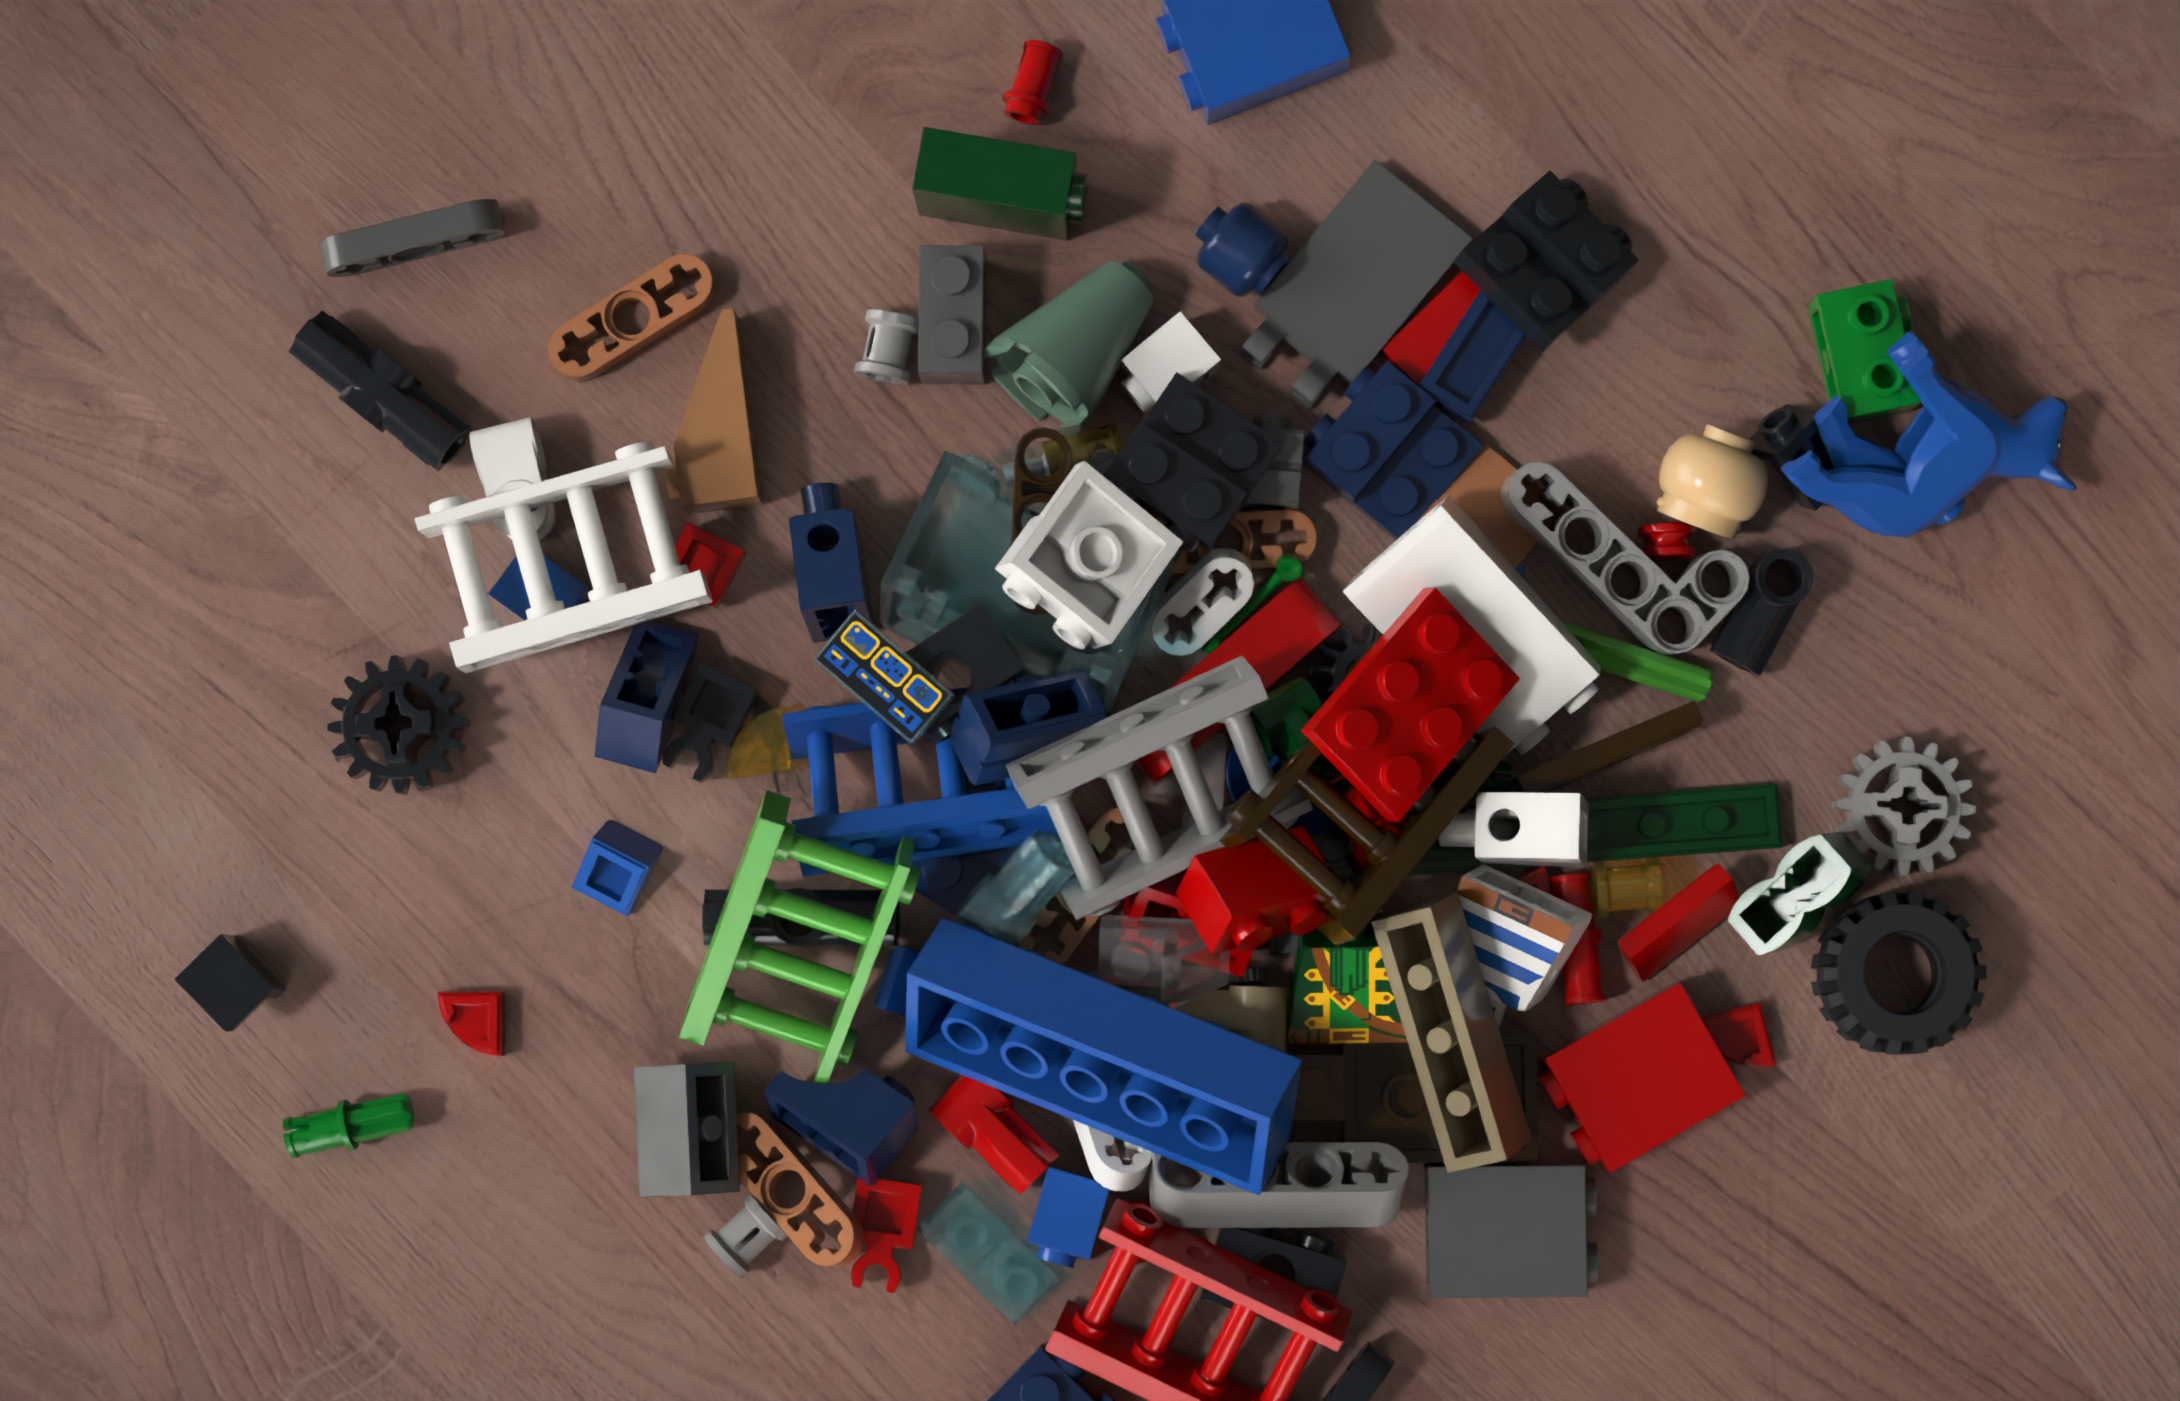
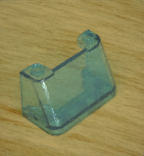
(950, 565)

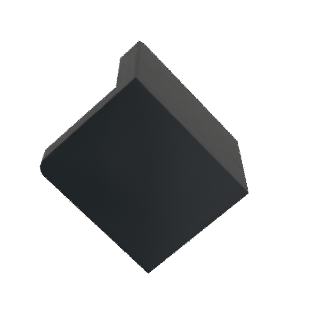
(229, 982)

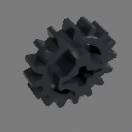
(426, 724)

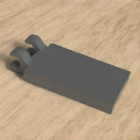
(1355, 281)

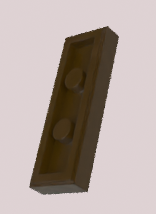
(1610, 750)

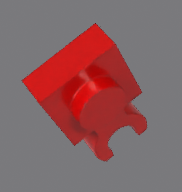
(889, 1221)

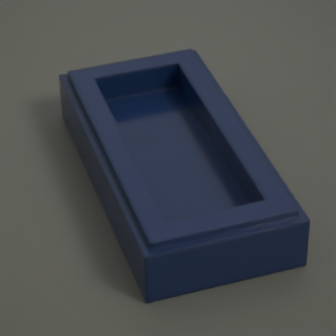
(1472, 359)

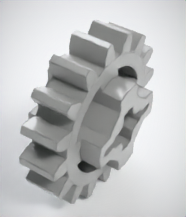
(1906, 777)

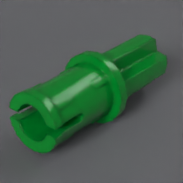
(348, 1125)

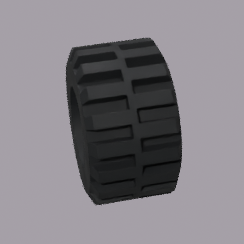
(1952, 965)

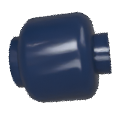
(1242, 249)

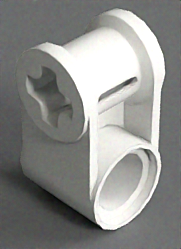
(509, 459)

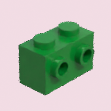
(1852, 342)

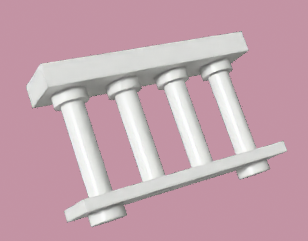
(548, 621)

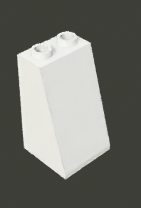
(1490, 594)

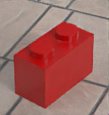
(1249, 896)

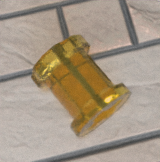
(1626, 887)

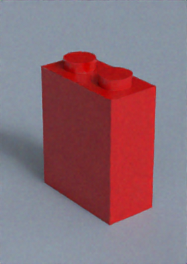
(1639, 1079)

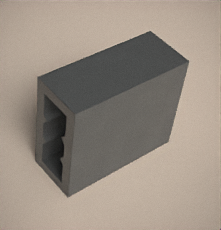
(1509, 1231)

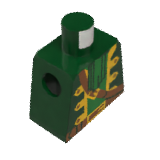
(1341, 993)

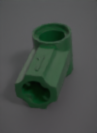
(1280, 725)

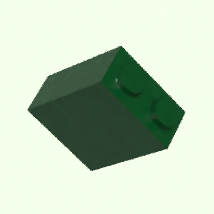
(998, 184)

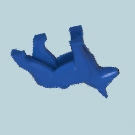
(1938, 458)

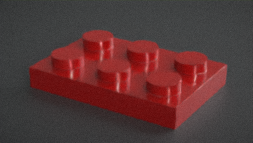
(1410, 704)

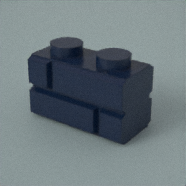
(1019, 719)

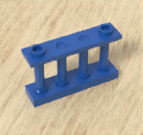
(939, 826)

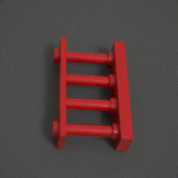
(1145, 1361)

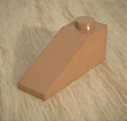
(716, 436)

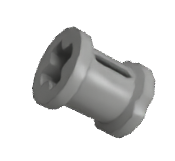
(887, 347)
(744, 1236)

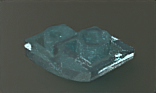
(988, 1253)

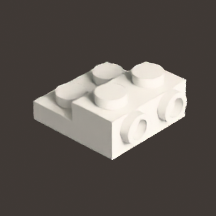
(1087, 558)

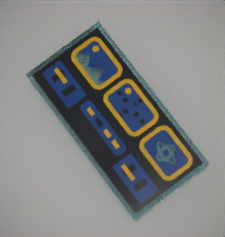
(884, 677)

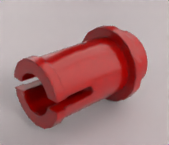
(1032, 83)

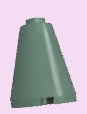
(1073, 345)

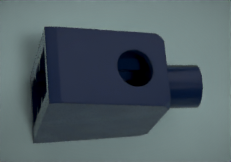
(828, 562)

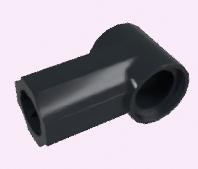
(1760, 616)

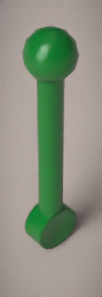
(1287, 569)

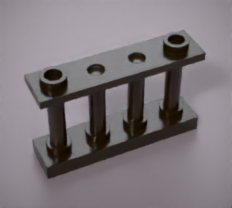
(1388, 852)

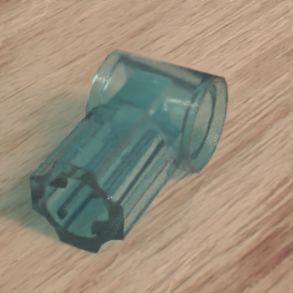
(1010, 900)

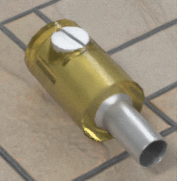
(1095, 446)

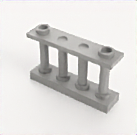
(1109, 752)

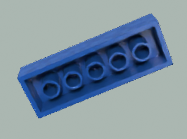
(1101, 1055)

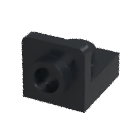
(1785, 437)

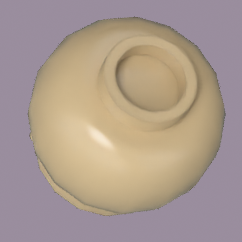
(1712, 481)

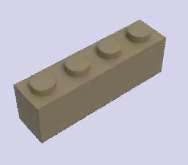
(1452, 1032)

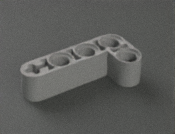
(1613, 547)
(1356, 1182)

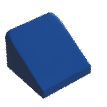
(617, 866)
(893, 986)

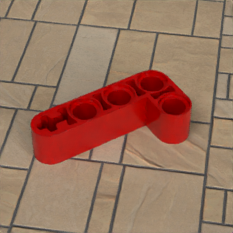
(1273, 645)

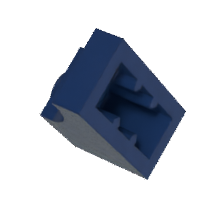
(644, 696)
(851, 1122)

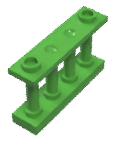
(755, 894)

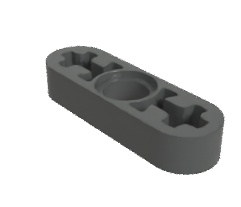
(412, 238)

